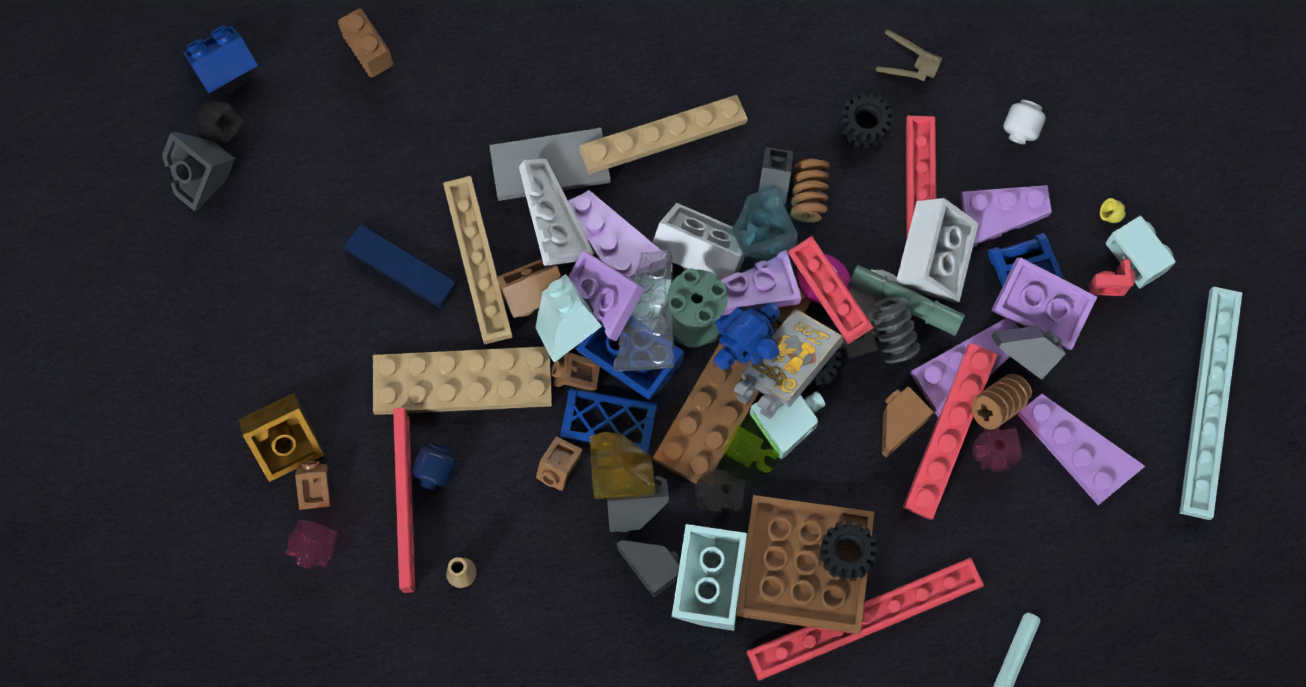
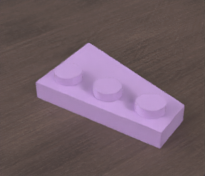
(763, 284)

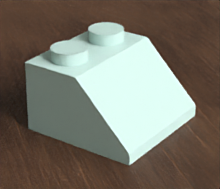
(564, 318)

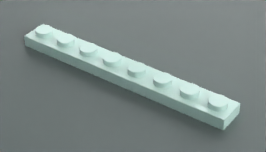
(1211, 404)

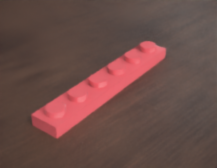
(949, 432)

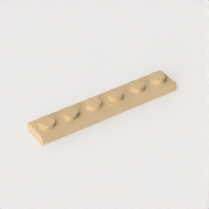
(662, 134)
(477, 260)

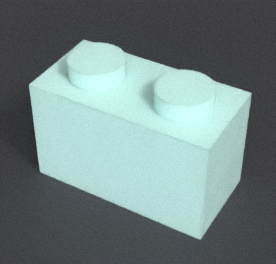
(1143, 248)

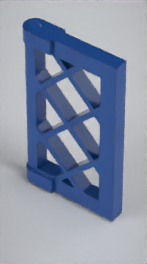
(598, 398)

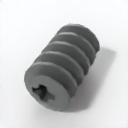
(898, 329)

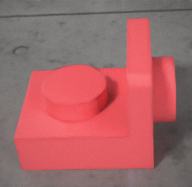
(1109, 284)

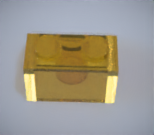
(619, 467)

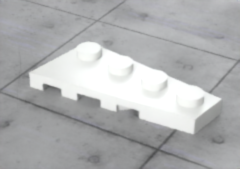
(552, 216)

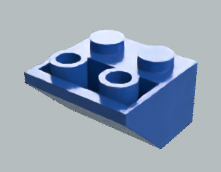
(219, 58)

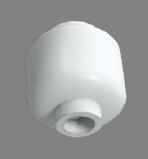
(1024, 121)

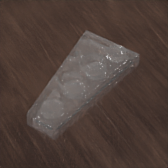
(649, 332)

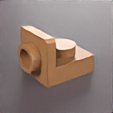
(575, 372)
(558, 463)
(312, 485)

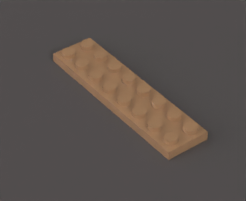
(710, 415)

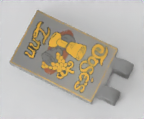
(804, 350)

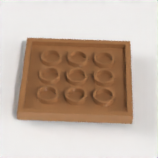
(784, 569)

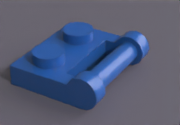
(1045, 261)

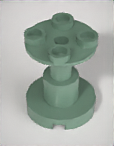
(696, 302)

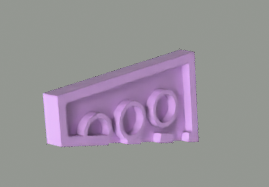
(610, 235)
(938, 374)
(1082, 451)

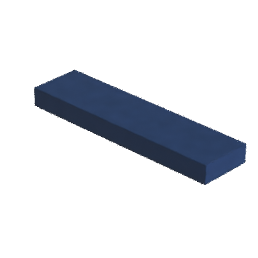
(400, 266)

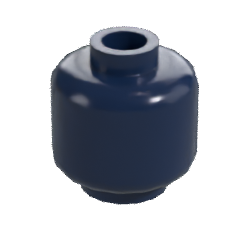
(433, 466)

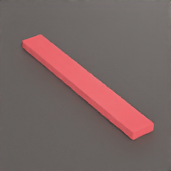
(877, 615)

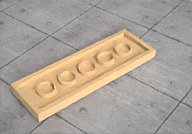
(462, 380)

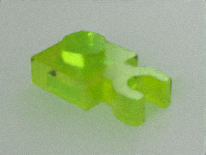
(745, 448)

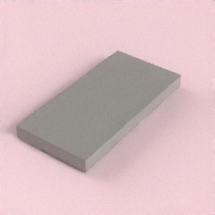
(561, 153)

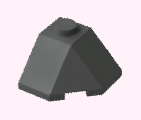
(196, 167)
(634, 512)

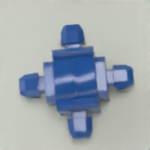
(747, 336)

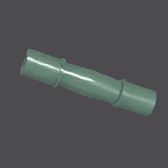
(920, 306)

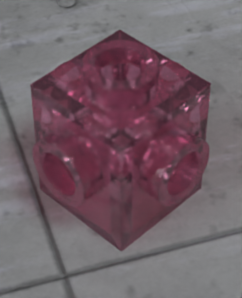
(997, 449)
(311, 544)

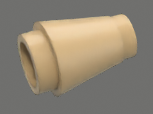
(463, 578)

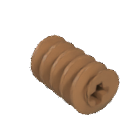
(807, 190)
(1001, 401)

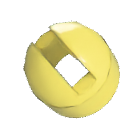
(1112, 211)

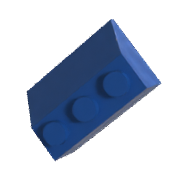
(605, 350)

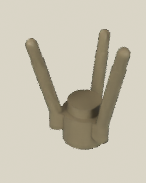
(926, 63)

